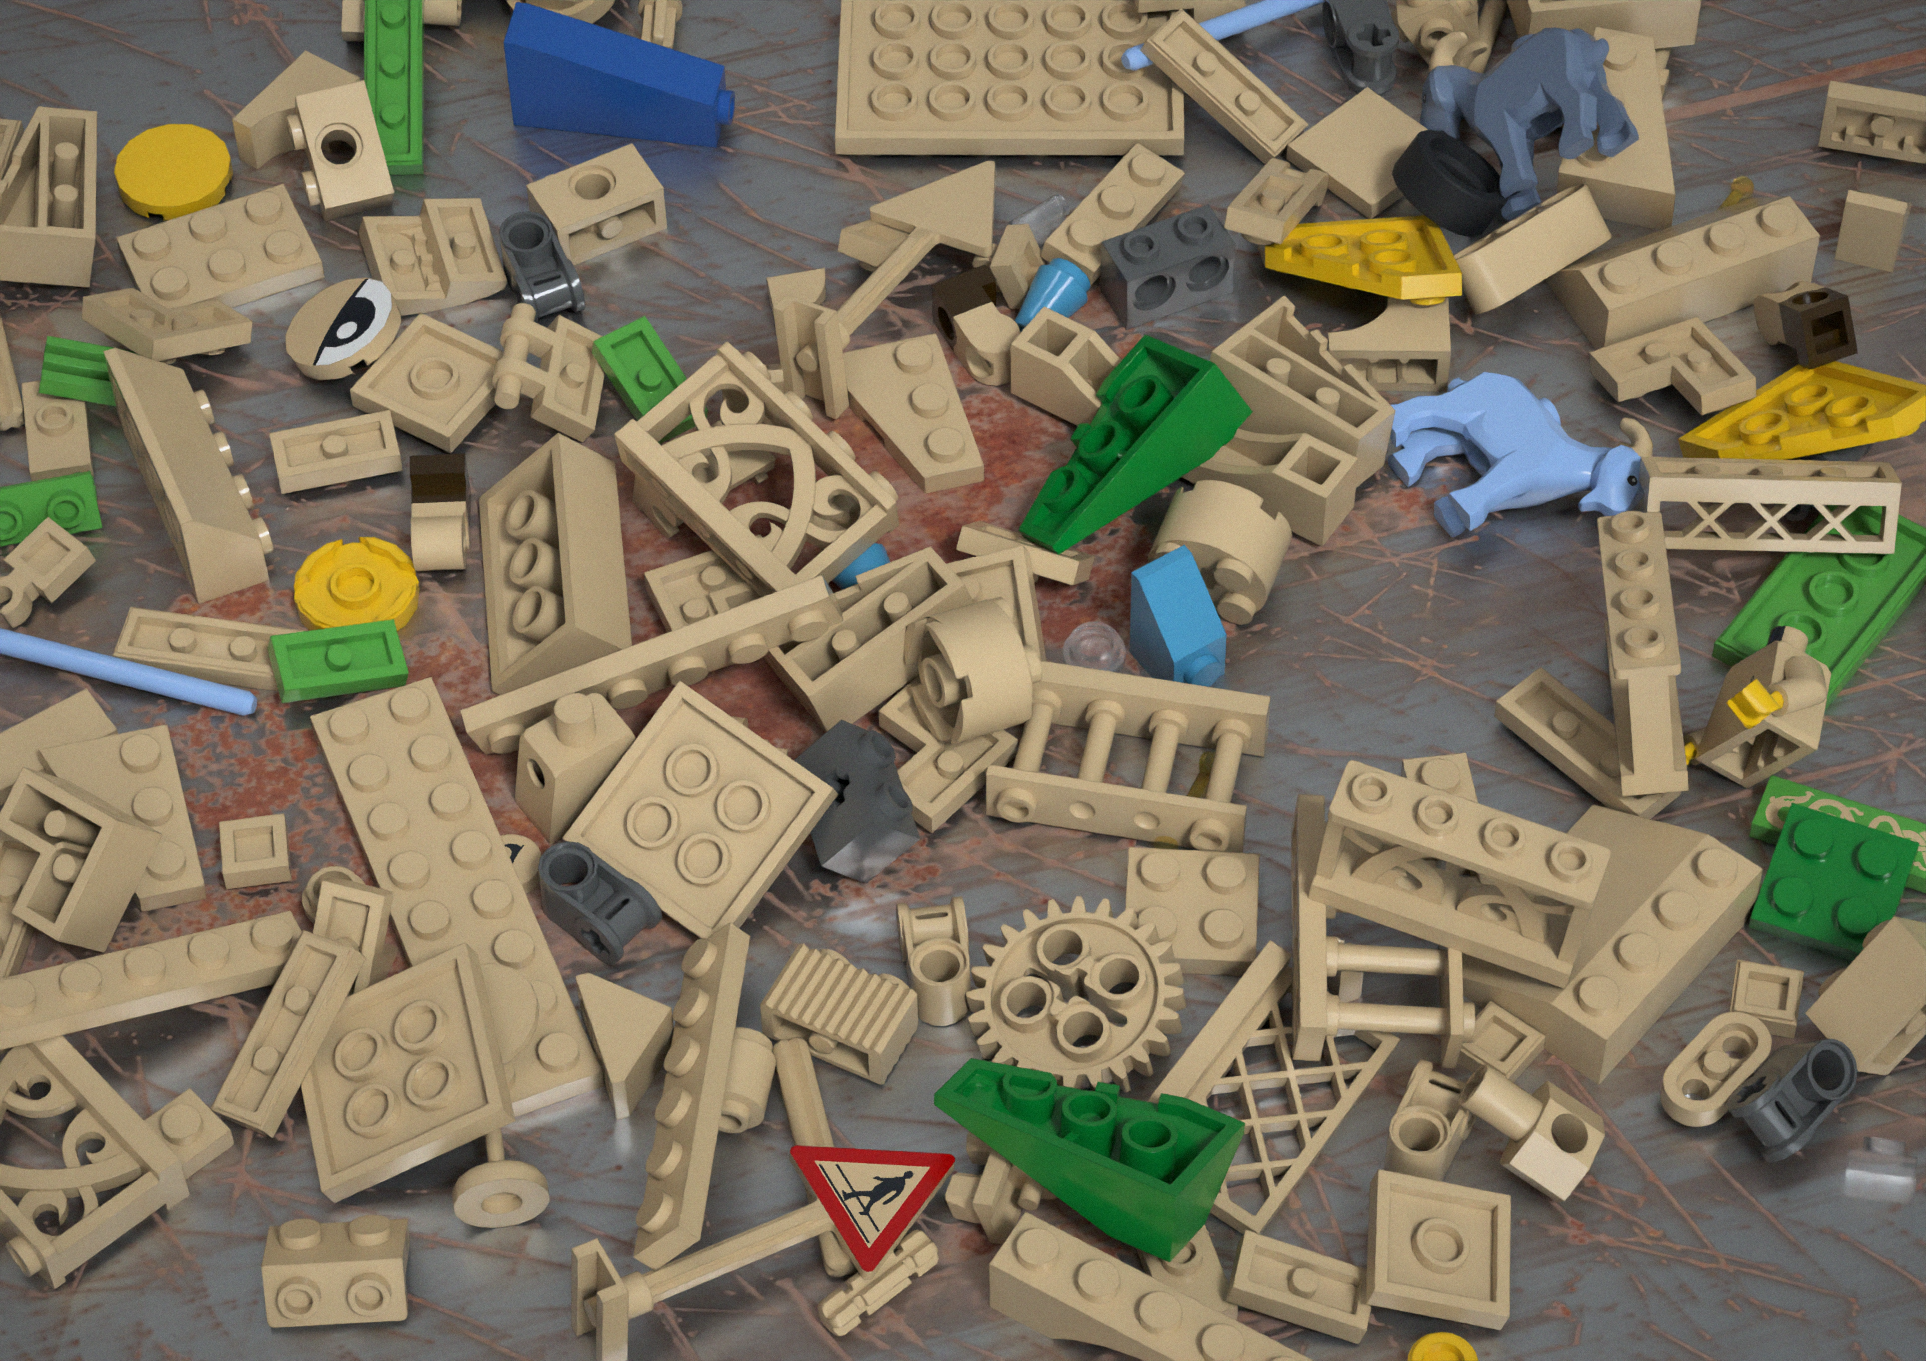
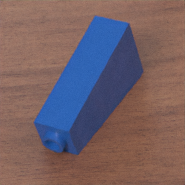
(610, 83)

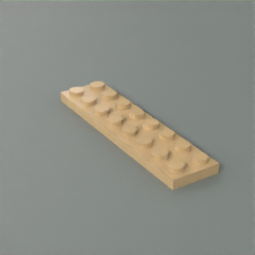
(449, 869)

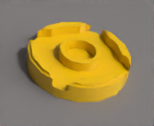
(173, 171)
(356, 585)

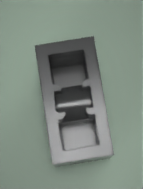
(872, 814)

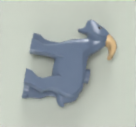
(1523, 97)

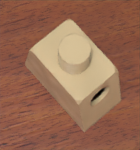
(568, 761)

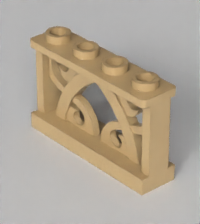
(766, 560)
(1642, 653)
(1523, 922)
(129, 1154)

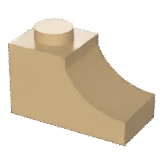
(262, 124)
(1400, 348)

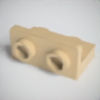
(1874, 122)

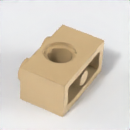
(346, 116)
(601, 203)

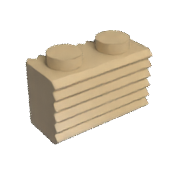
(841, 1012)

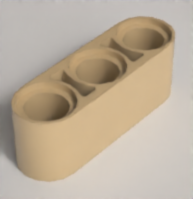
(1531, 248)

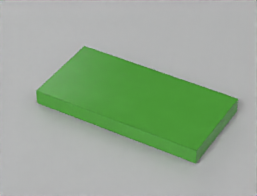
(1833, 598)

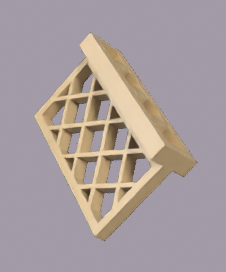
(1221, 1046)

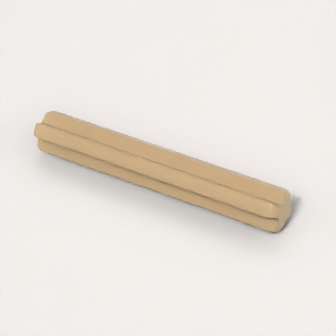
(808, 1128)

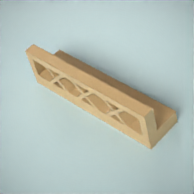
(1778, 483)

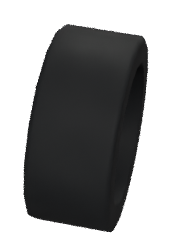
(1449, 183)

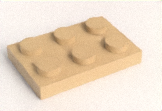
(224, 253)

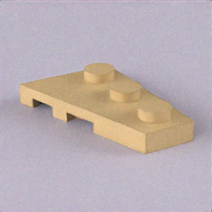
(916, 409)
(142, 779)

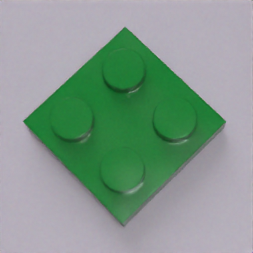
(1831, 882)

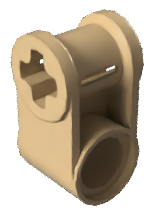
(936, 959)
(1429, 1122)

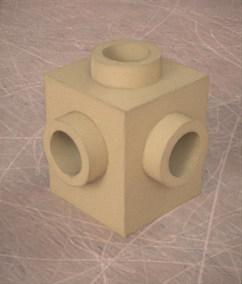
(1430, 20)

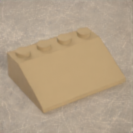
(1654, 927)

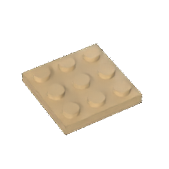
(702, 813)
(405, 1075)

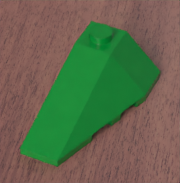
(1154, 425)
(1116, 1160)

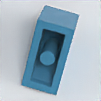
(1175, 622)

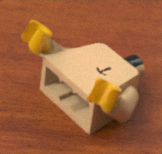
(1764, 712)

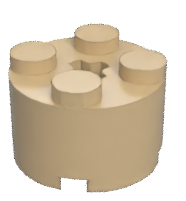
(1231, 543)
(971, 671)

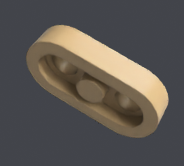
(1710, 1072)

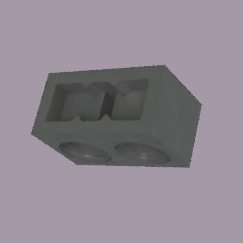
(1167, 267)

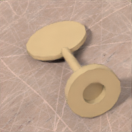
(501, 1189)

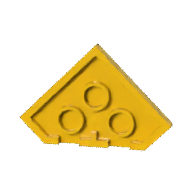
(1377, 255)
(1811, 415)

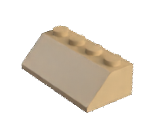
(1689, 270)
(189, 476)
(553, 565)

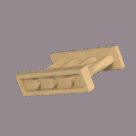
(1138, 708)
(1321, 956)

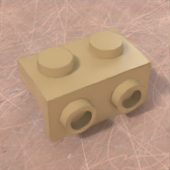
(336, 1272)

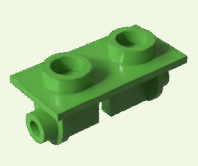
(64, 499)

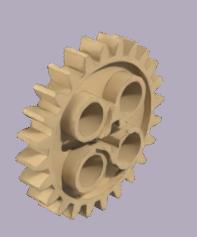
(1109, 954)

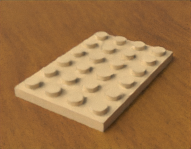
(1001, 79)

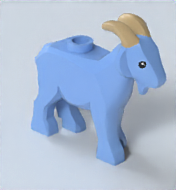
(1516, 450)

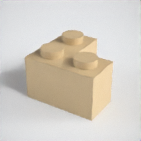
(85, 862)
(1879, 998)

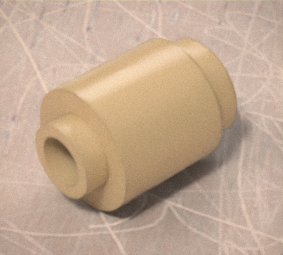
(747, 1081)

